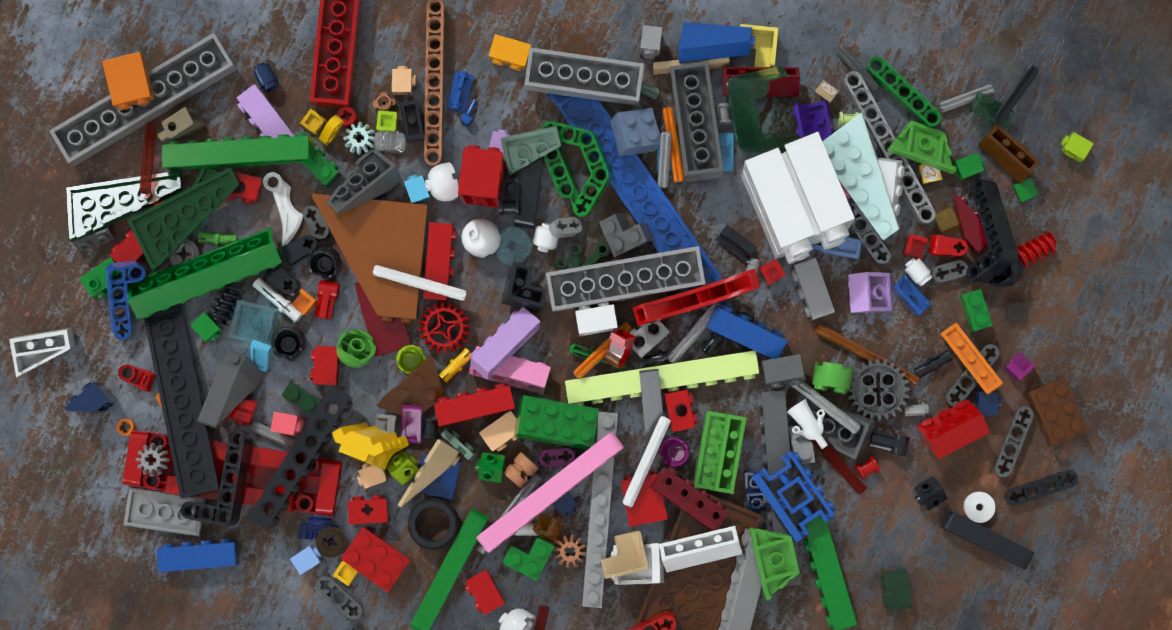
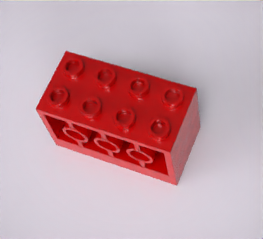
(482, 176)

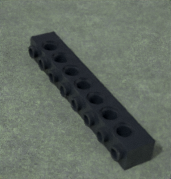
(259, 512)

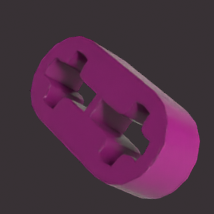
(556, 452)

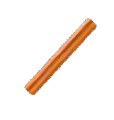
(675, 156)
(597, 355)

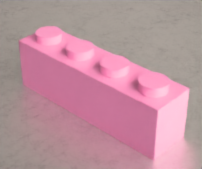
(521, 374)

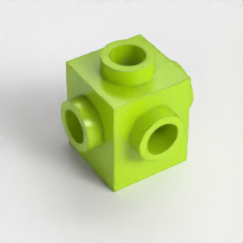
(403, 467)

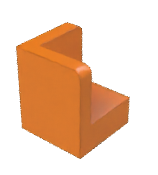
(304, 302)

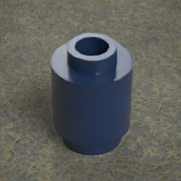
(265, 77)

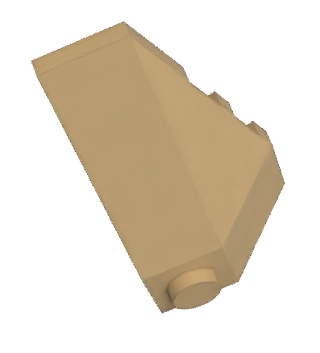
(436, 463)

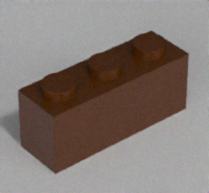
(1009, 153)

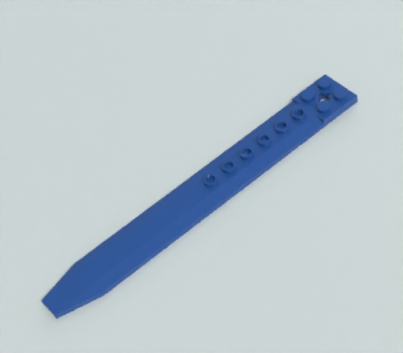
(635, 184)

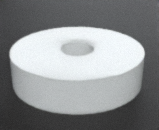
(985, 513)

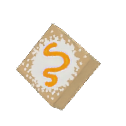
(826, 91)

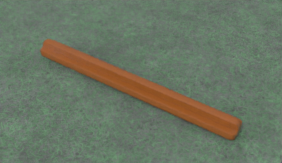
(859, 350)

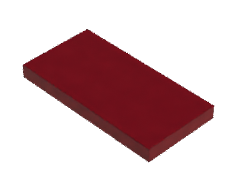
(385, 334)

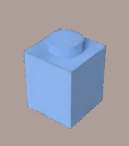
(306, 559)

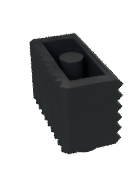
(412, 121)

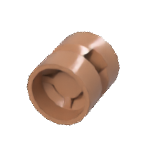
(520, 470)

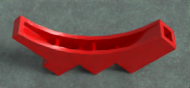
(697, 298)

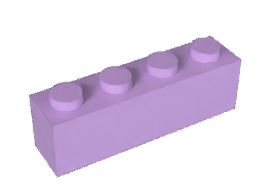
(262, 113)
(505, 342)

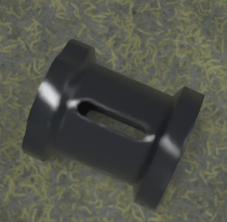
(430, 428)

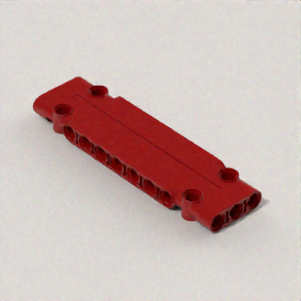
(319, 486)

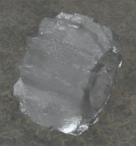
(389, 142)

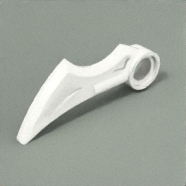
(290, 217)

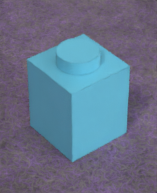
(416, 189)

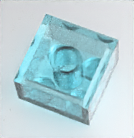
(253, 322)

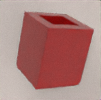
(914, 246)

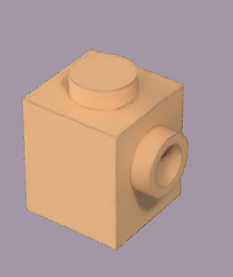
(403, 81)
(371, 476)

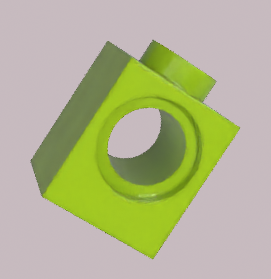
(387, 121)
(1075, 146)

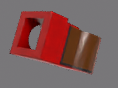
(619, 348)

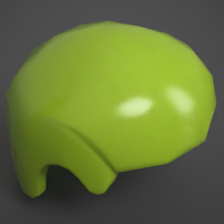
(409, 358)

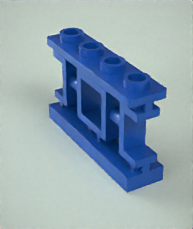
(781, 504)

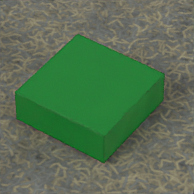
(1025, 190)

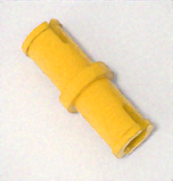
(455, 365)

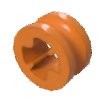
(121, 423)

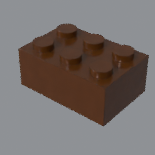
(1056, 412)

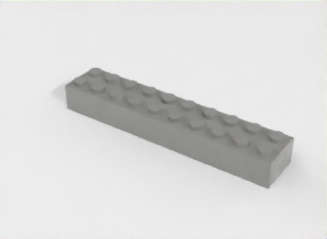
(171, 85)

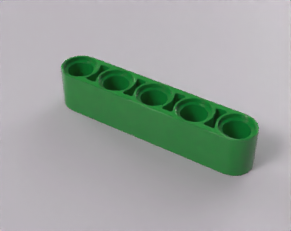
(901, 83)

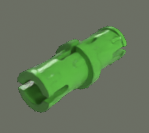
(216, 238)

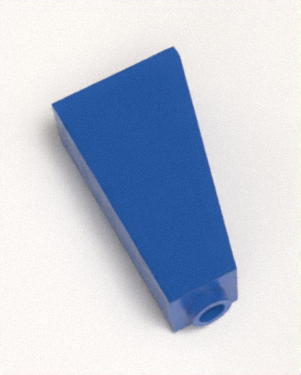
(714, 42)

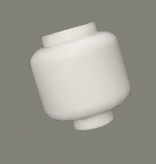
(544, 239)

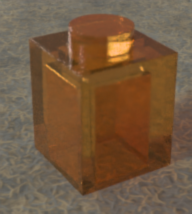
(548, 528)

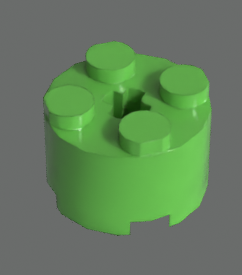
(832, 376)

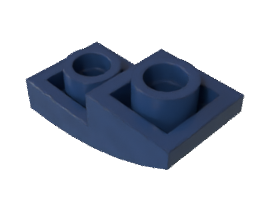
(754, 497)

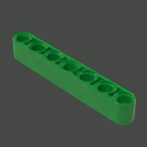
(449, 571)

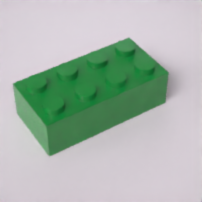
(556, 422)

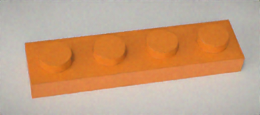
(971, 359)

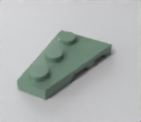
(528, 146)

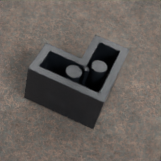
(519, 292)

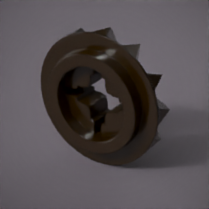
(323, 546)

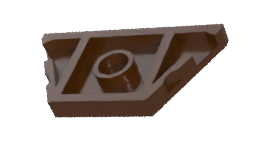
(418, 388)

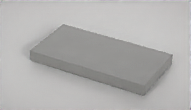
(160, 512)

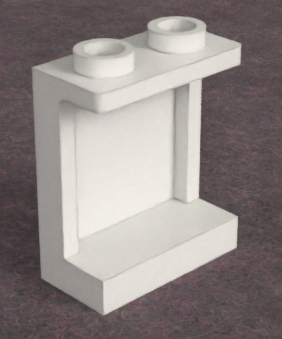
(653, 575)

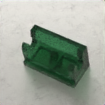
(987, 107)

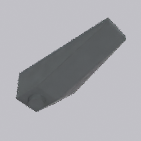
(839, 436)

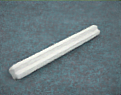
(419, 282)
(646, 461)

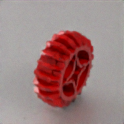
(450, 342)

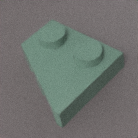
(453, 438)

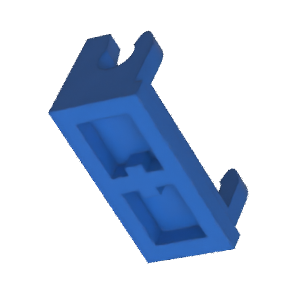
(911, 295)

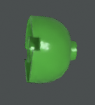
(355, 348)

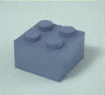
(635, 132)

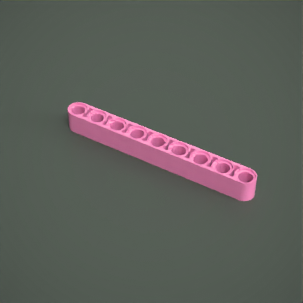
(550, 492)

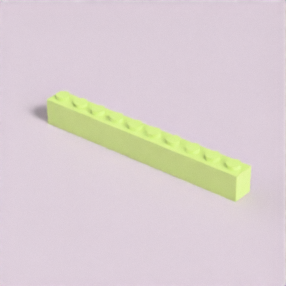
(671, 378)

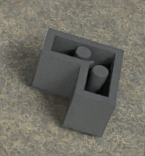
(621, 237)

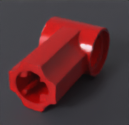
(326, 294)

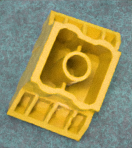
(369, 443)

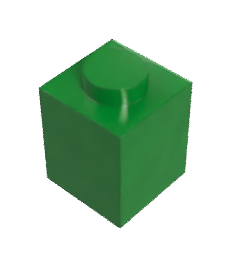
(969, 166)
(207, 328)

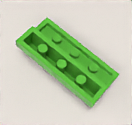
(719, 452)

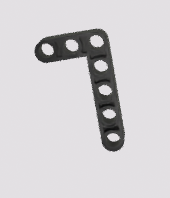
(997, 231)
(227, 486)

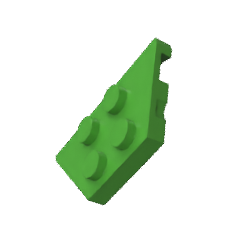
(923, 146)
(774, 559)

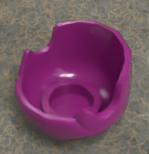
(674, 452)

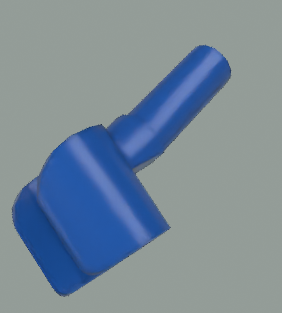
(466, 118)

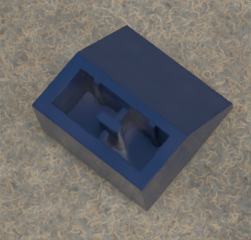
(93, 399)

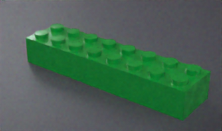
(204, 273)

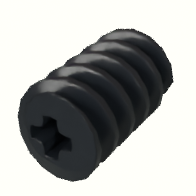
(225, 304)

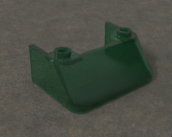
(742, 98)

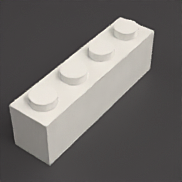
(700, 549)

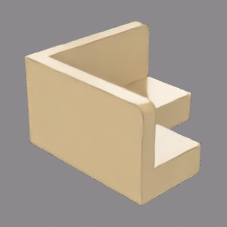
(630, 556)

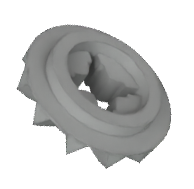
(190, 247)

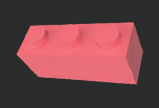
(288, 423)

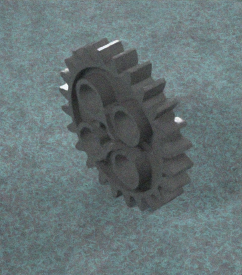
(896, 389)

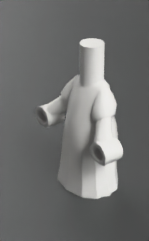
(811, 427)

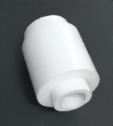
(918, 271)

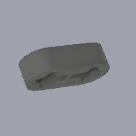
(312, 225)
(947, 267)

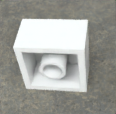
(596, 319)

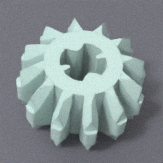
(354, 144)

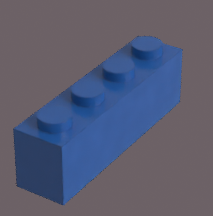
(746, 332)
(197, 556)

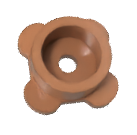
(384, 98)

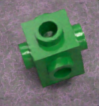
(490, 467)

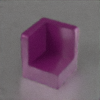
(1019, 366)

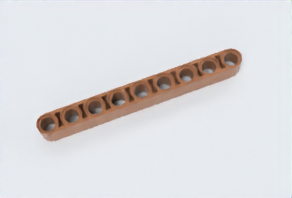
(434, 73)

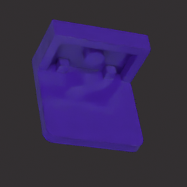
(813, 119)

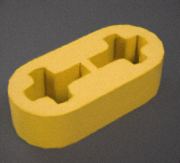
(330, 130)

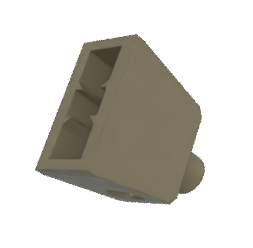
(181, 125)

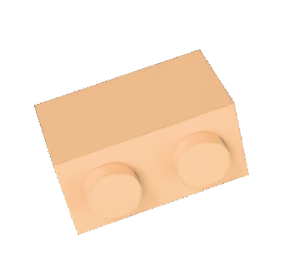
(500, 432)

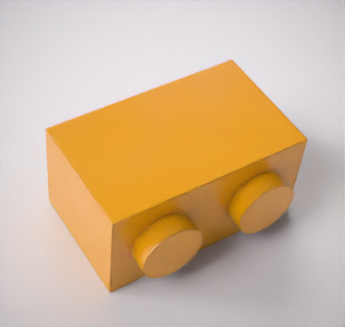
(509, 52)

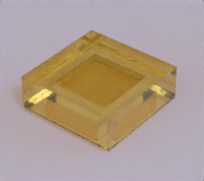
(946, 219)

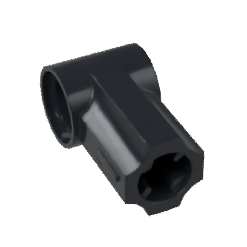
(893, 443)

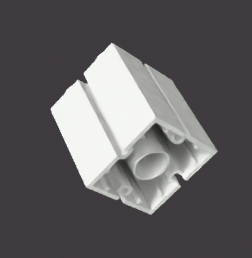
(798, 198)

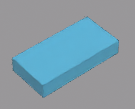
(260, 354)

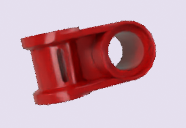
(943, 246)
(141, 377)

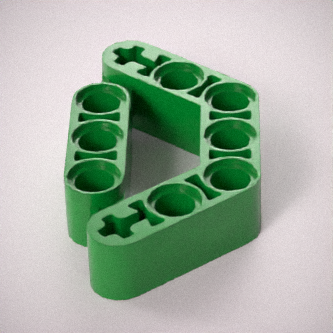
(568, 178)

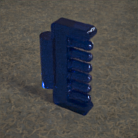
(314, 524)

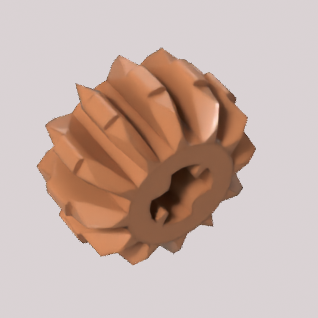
(569, 544)

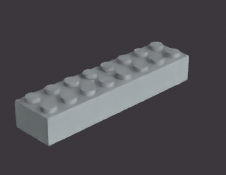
(625, 279)

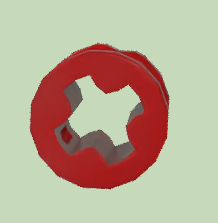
(867, 468)

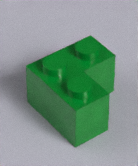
(530, 563)

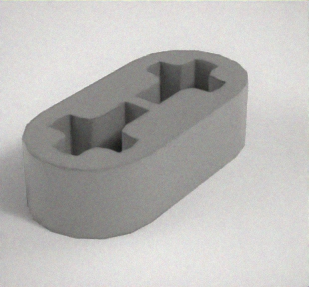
(567, 231)

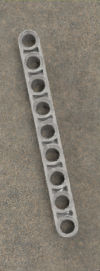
(888, 138)

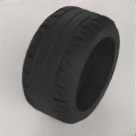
(433, 544)

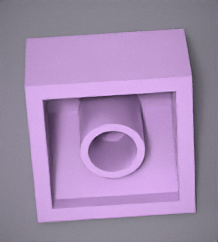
(870, 292)

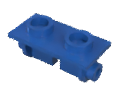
(460, 91)

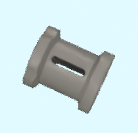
(722, 114)

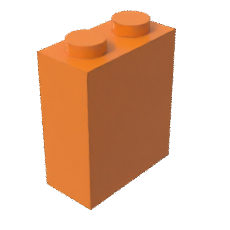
(128, 80)

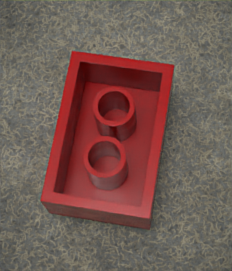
(953, 429)
(376, 559)

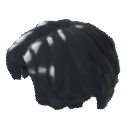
(324, 262)
(288, 342)

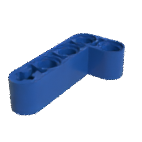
(121, 300)

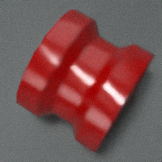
(348, 119)

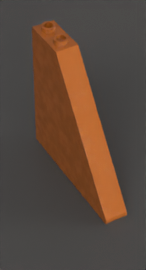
(384, 236)

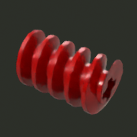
(1036, 248)

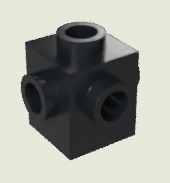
(930, 493)

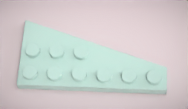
(861, 174)

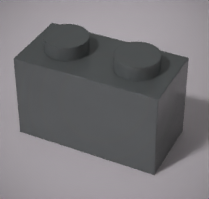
(784, 371)

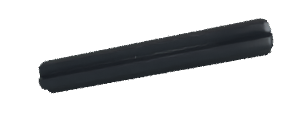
(1016, 94)

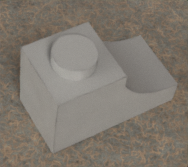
(801, 446)

